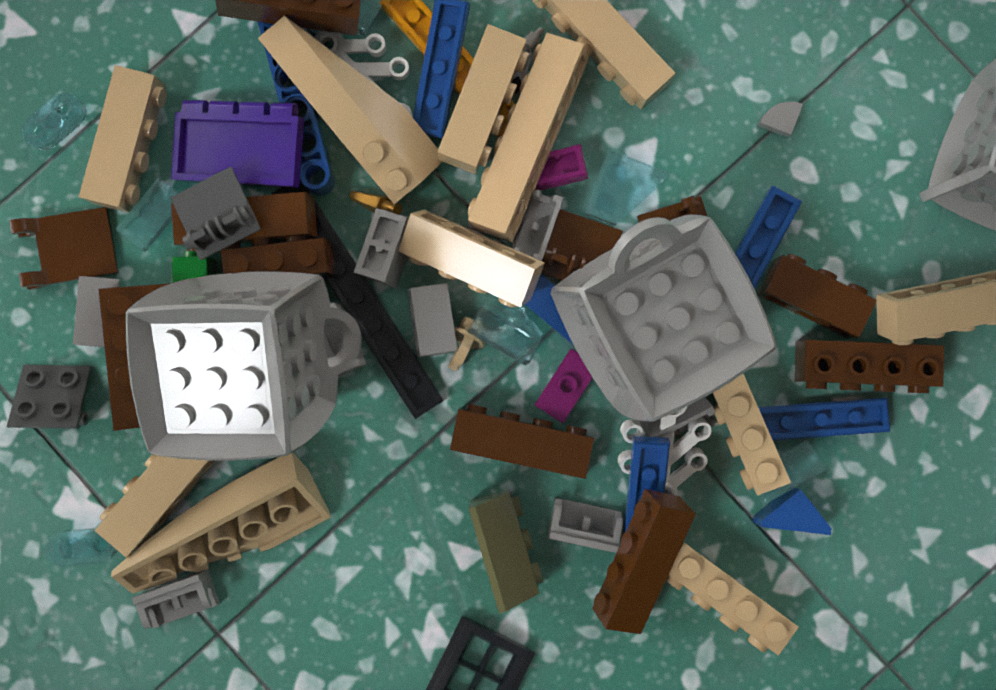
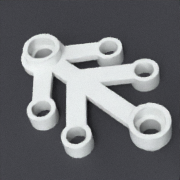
(368, 69)
(677, 450)

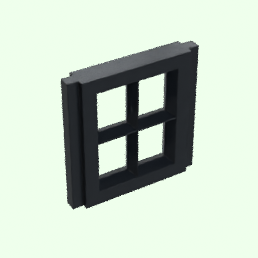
(457, 646)

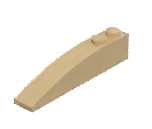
(356, 110)
(241, 516)

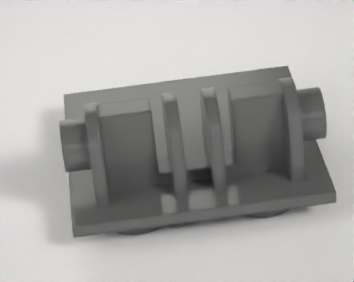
(215, 214)
(50, 397)

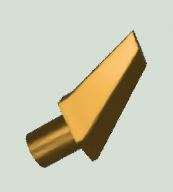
(374, 201)

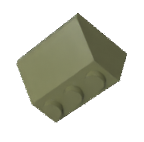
(505, 549)

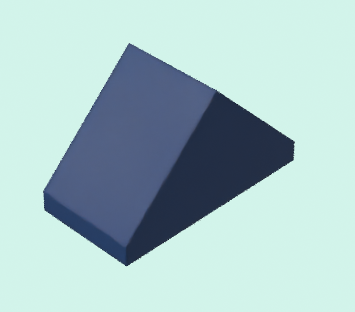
(793, 513)

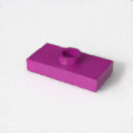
(563, 168)
(564, 387)

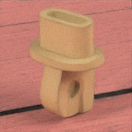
(466, 342)

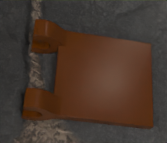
(69, 246)

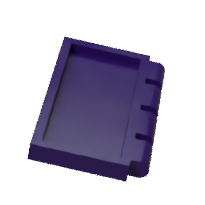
(250, 137)

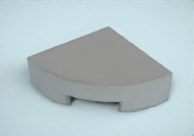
(781, 118)

